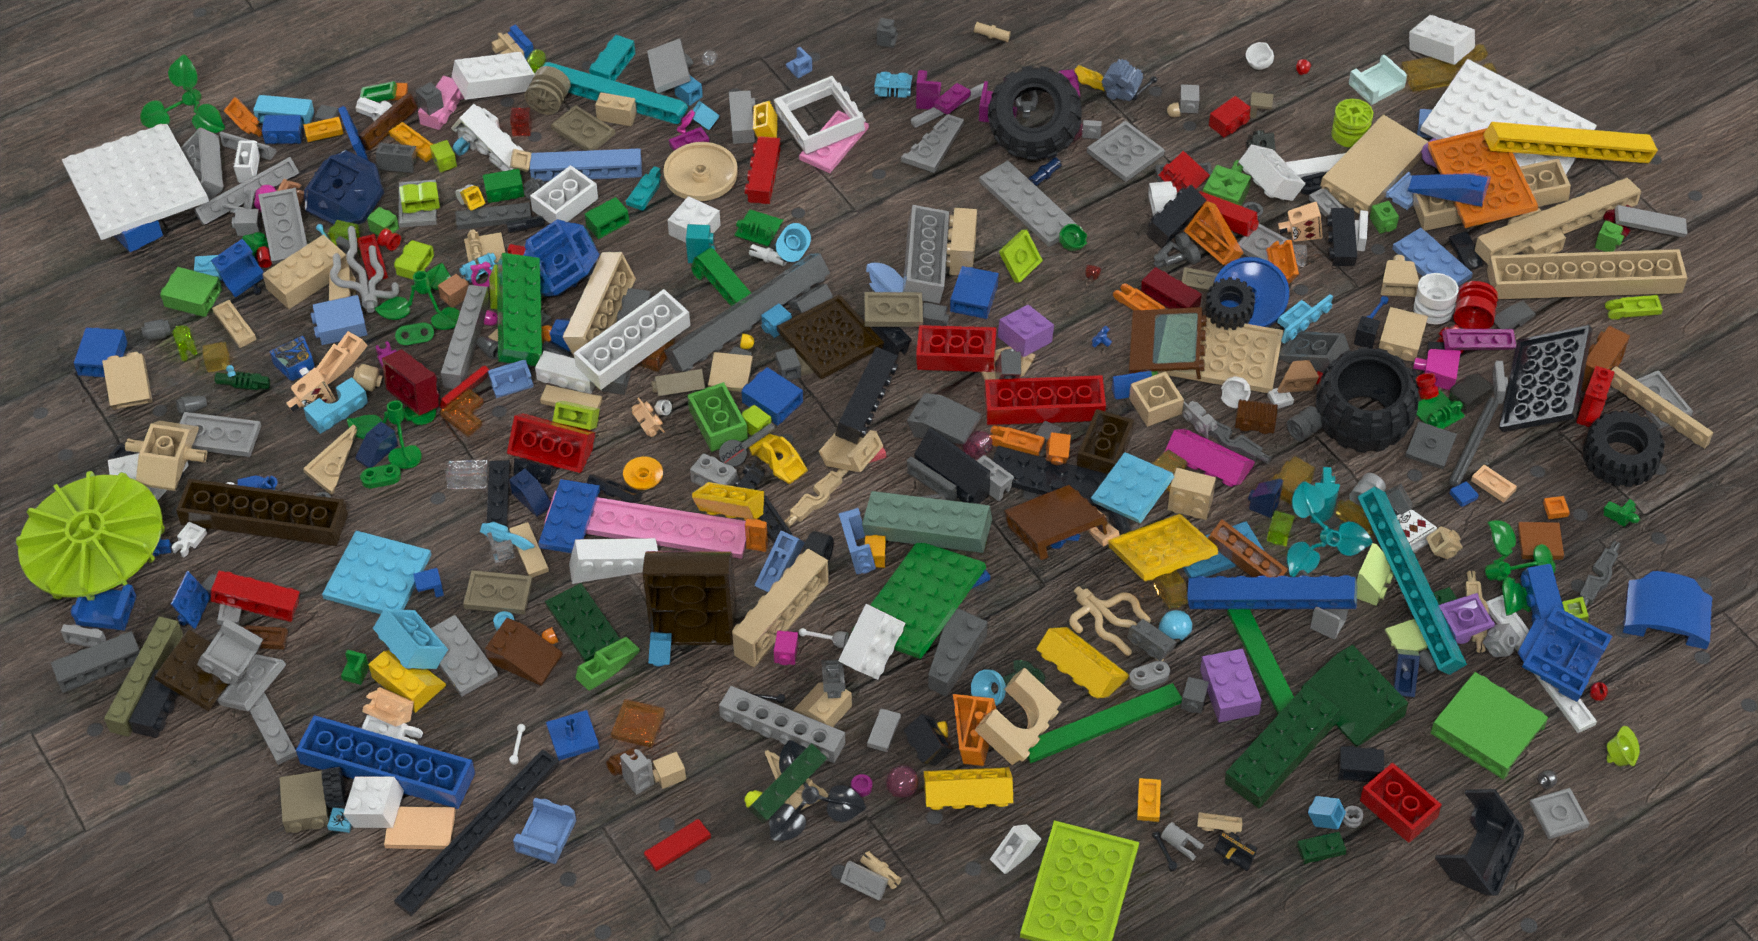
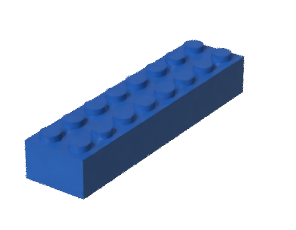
(364, 753)

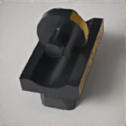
(1234, 851)

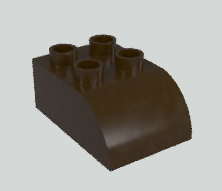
(691, 596)

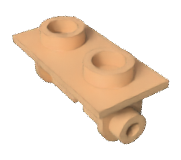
(644, 412)

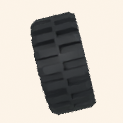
(1626, 429)

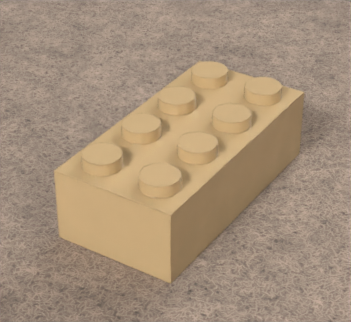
(303, 272)

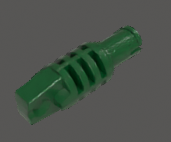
(243, 380)

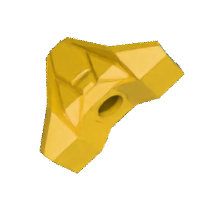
(789, 467)

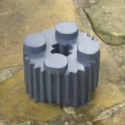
(1122, 80)

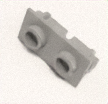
(1193, 412)

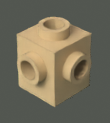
(1444, 542)

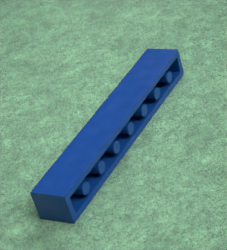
(1272, 592)

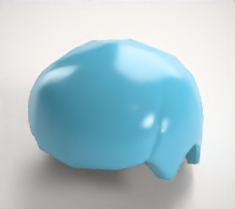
(1176, 624)

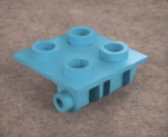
(887, 80)

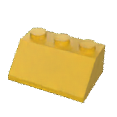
(729, 501)
(413, 684)

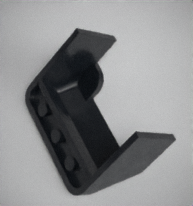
(1493, 847)

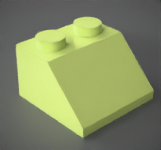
(1374, 576)

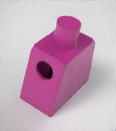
(1442, 364)

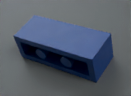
(1541, 591)

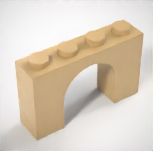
(1039, 707)

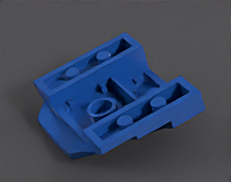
(1670, 605)
(1563, 651)

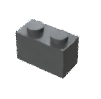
(1008, 365)

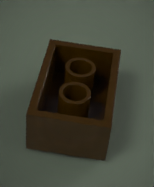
(1105, 441)

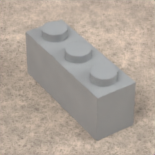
(742, 116)

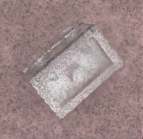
(467, 474)

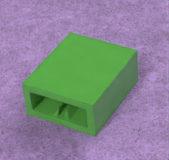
(191, 291)

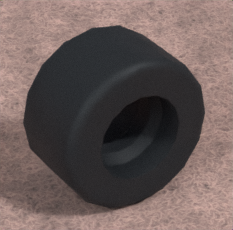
(820, 544)

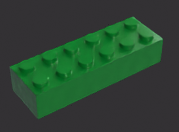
(519, 309)

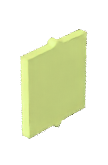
(1406, 636)

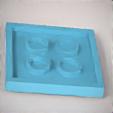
(1132, 487)

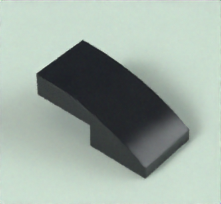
(1465, 249)

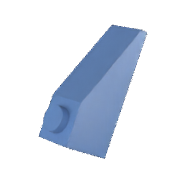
(781, 557)

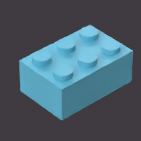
(410, 639)

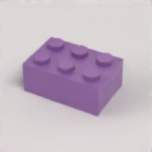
(1230, 685)

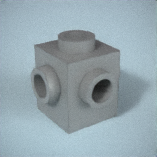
(1501, 640)

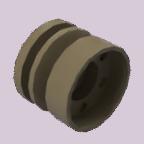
(547, 90)

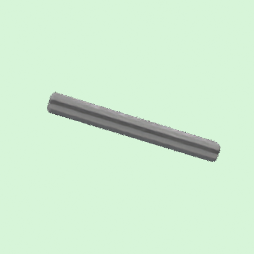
(933, 113)

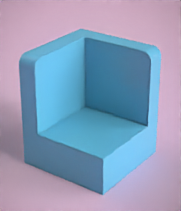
(704, 115)

